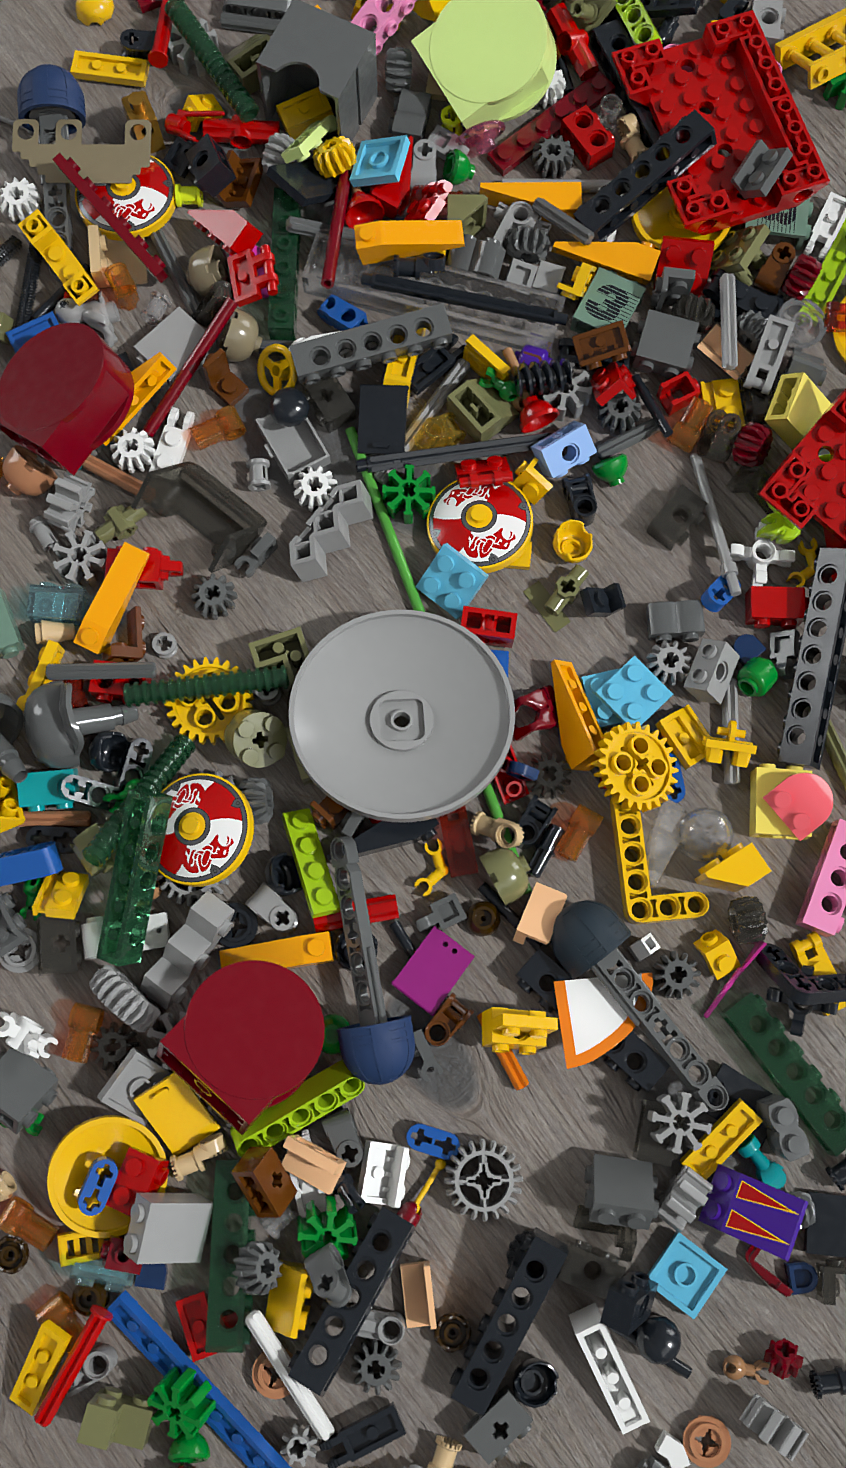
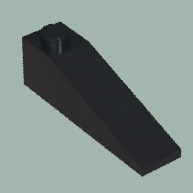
(392, 835)

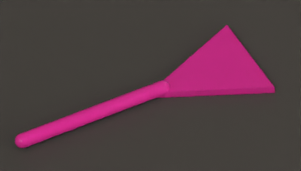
(754, 952)

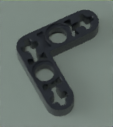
(128, 755)
(795, 984)

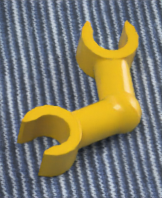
(810, 556)
(440, 869)

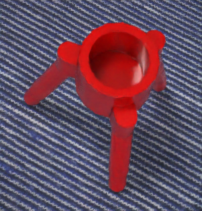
(179, 125)

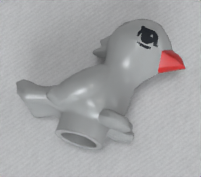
(97, 314)

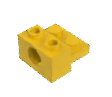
(529, 1026)

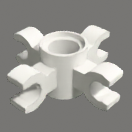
(759, 566)
(25, 1035)

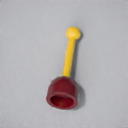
(411, 1210)

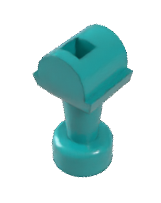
(766, 1170)

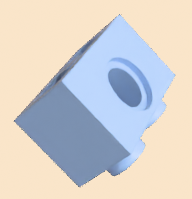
(549, 450)

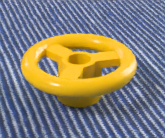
(280, 370)

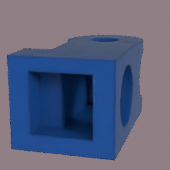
(341, 314)

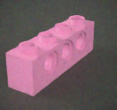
(374, 13)
(812, 914)

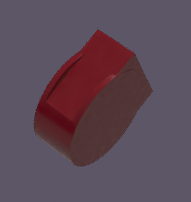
(64, 394)
(246, 1039)

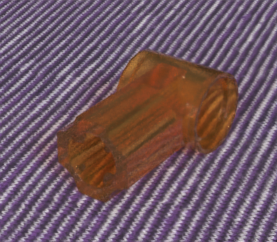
(122, 285)
(224, 425)
(688, 429)
(581, 828)
(83, 1024)
(21, 1220)
(62, 1313)

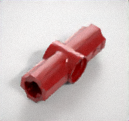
(572, 41)
(238, 133)
(379, 910)

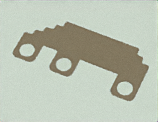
(98, 161)

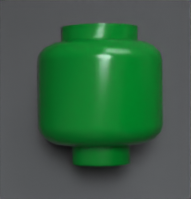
(757, 677)

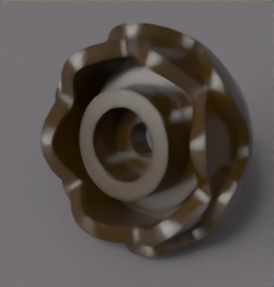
(486, 927)
(20, 1250)
(81, 1302)
(457, 1341)

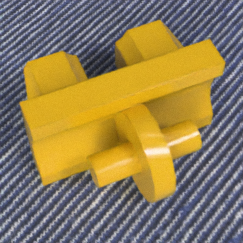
(741, 749)

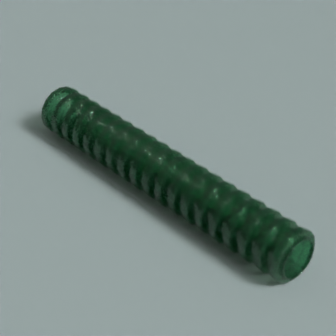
(212, 60)
(205, 686)
(156, 779)

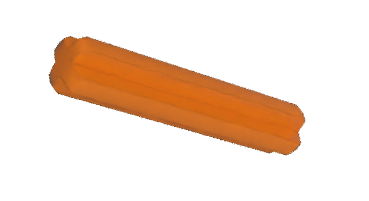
(511, 1066)

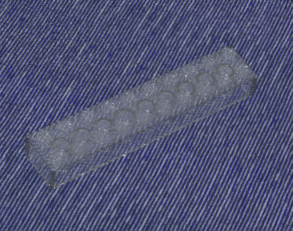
(466, 321)

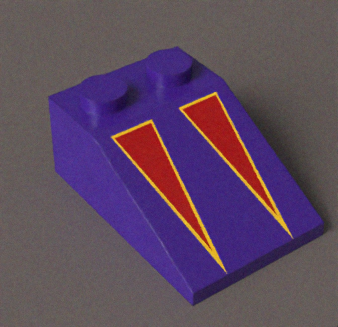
(753, 1212)

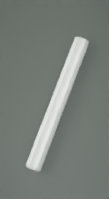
(280, 1360)

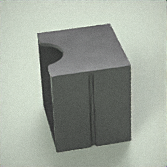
(321, 52)

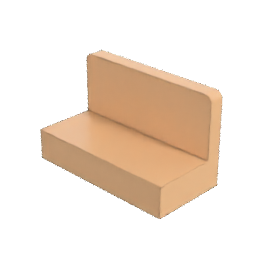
(712, 348)
(540, 914)
(312, 1163)
(418, 1294)

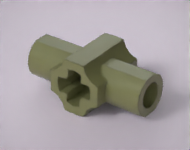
(119, 523)
(573, 581)

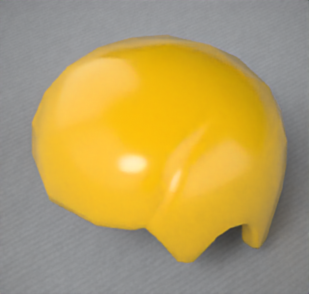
(94, 11)
(572, 541)

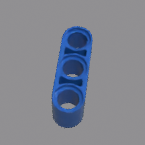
(29, 863)

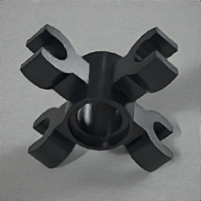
(798, 1023)

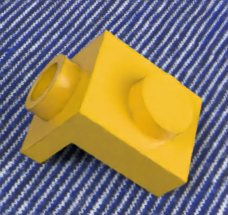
(200, 102)
(531, 481)
(717, 953)

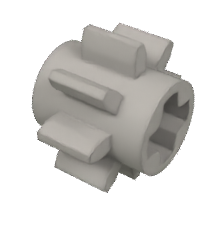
(294, 1452)

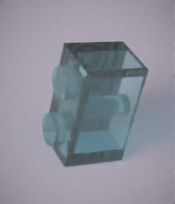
(57, 603)

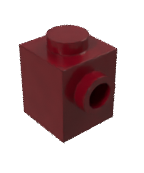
(114, 1258)

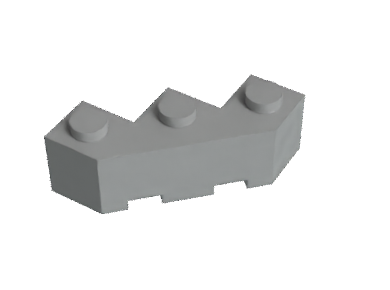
(329, 529)
(188, 950)

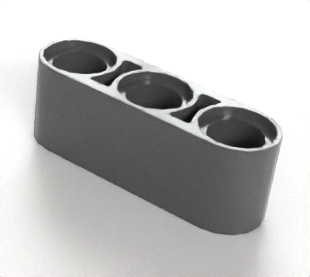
(261, 8)

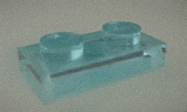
(112, 1279)

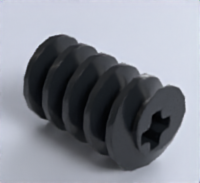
(542, 376)

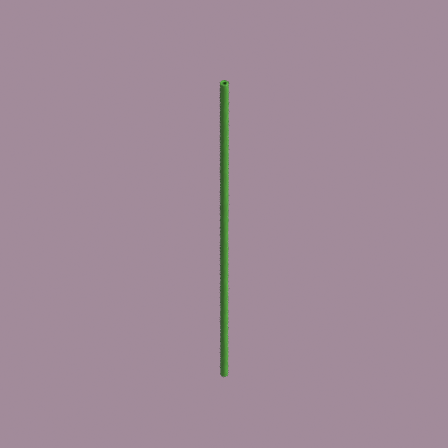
(412, 592)

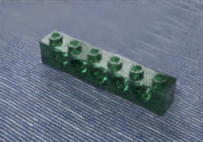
(286, 250)
(134, 877)
(812, 1114)
(219, 1336)

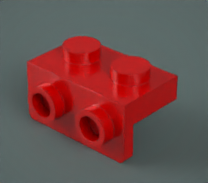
(610, 381)
(137, 1174)

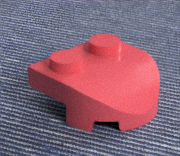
(801, 802)

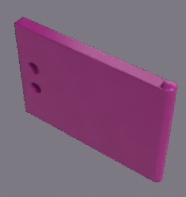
(433, 970)

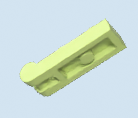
(309, 139)

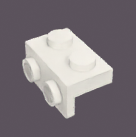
(383, 1173)

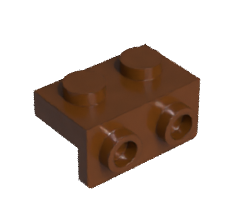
(243, 188)
(602, 344)

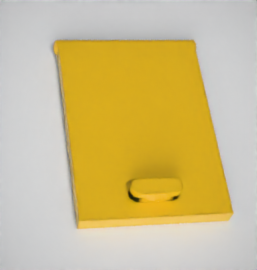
(176, 1114)

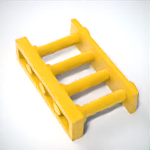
(816, 40)

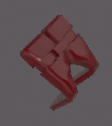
(545, 704)
(767, 1276)

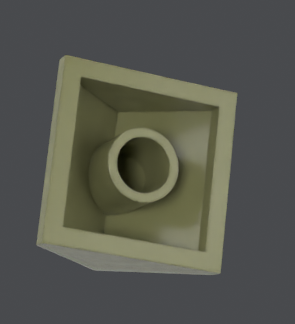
(470, 210)

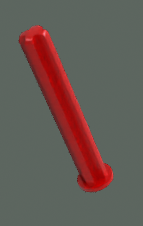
(158, 55)
(72, 1365)

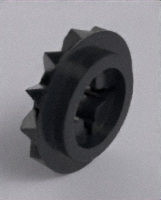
(243, 935)

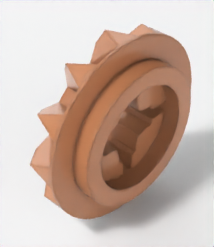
(262, 1378)
(713, 1454)

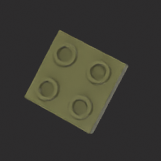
(588, 13)
(739, 251)

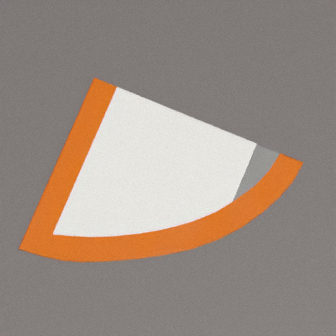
(592, 1018)

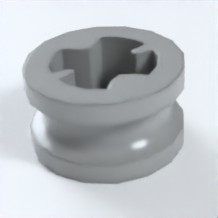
(157, 649)

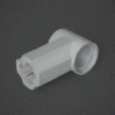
(374, 1326)

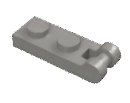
(769, 353)

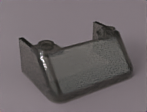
(206, 506)

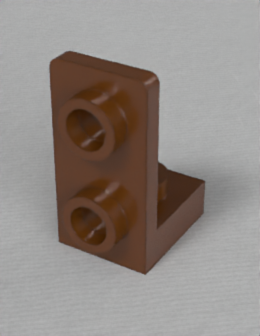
(222, 380)
(136, 648)
(328, 813)

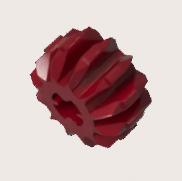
(801, 277)
(752, 444)

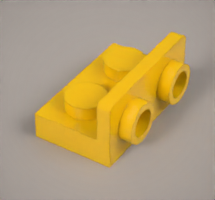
(582, 279)

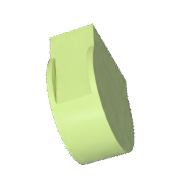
(490, 57)

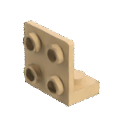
(106, 252)

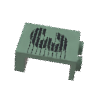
(788, 223)
(607, 301)

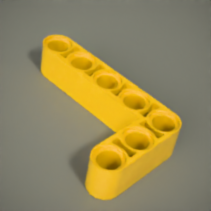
(650, 903)

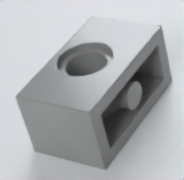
(770, 17)
(711, 671)

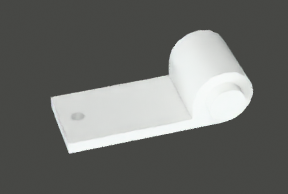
(156, 934)

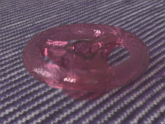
(483, 136)

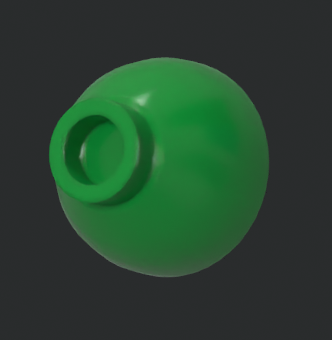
(457, 167)
(612, 469)
(331, 1043)
(189, 1451)

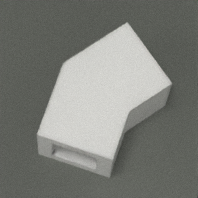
(643, 947)
(672, 1450)

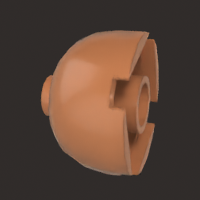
(26, 473)

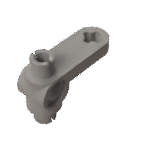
(509, 214)

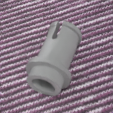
(40, 528)

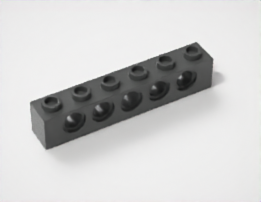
(355, 339)

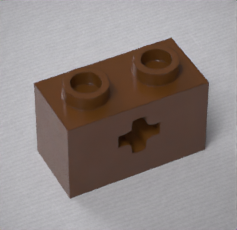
(264, 1182)

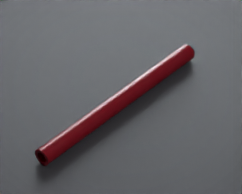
(336, 230)
(190, 366)

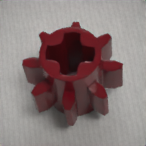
(783, 1358)

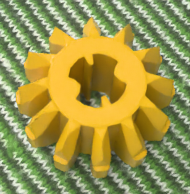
(334, 156)

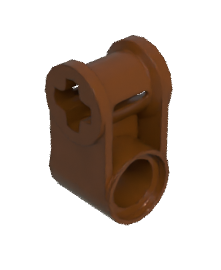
(775, 269)
(448, 1019)

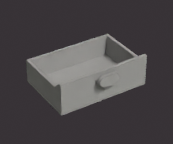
(293, 447)

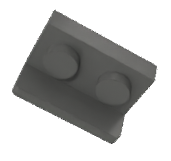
(760, 170)
(671, 286)
(11, 925)

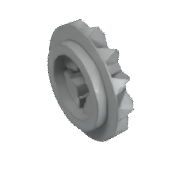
(15, 962)

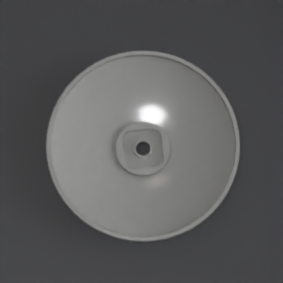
(411, 669)

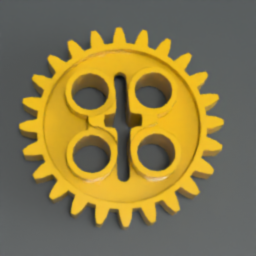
(190, 714)
(635, 767)

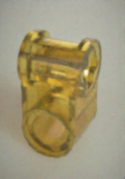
(439, 432)

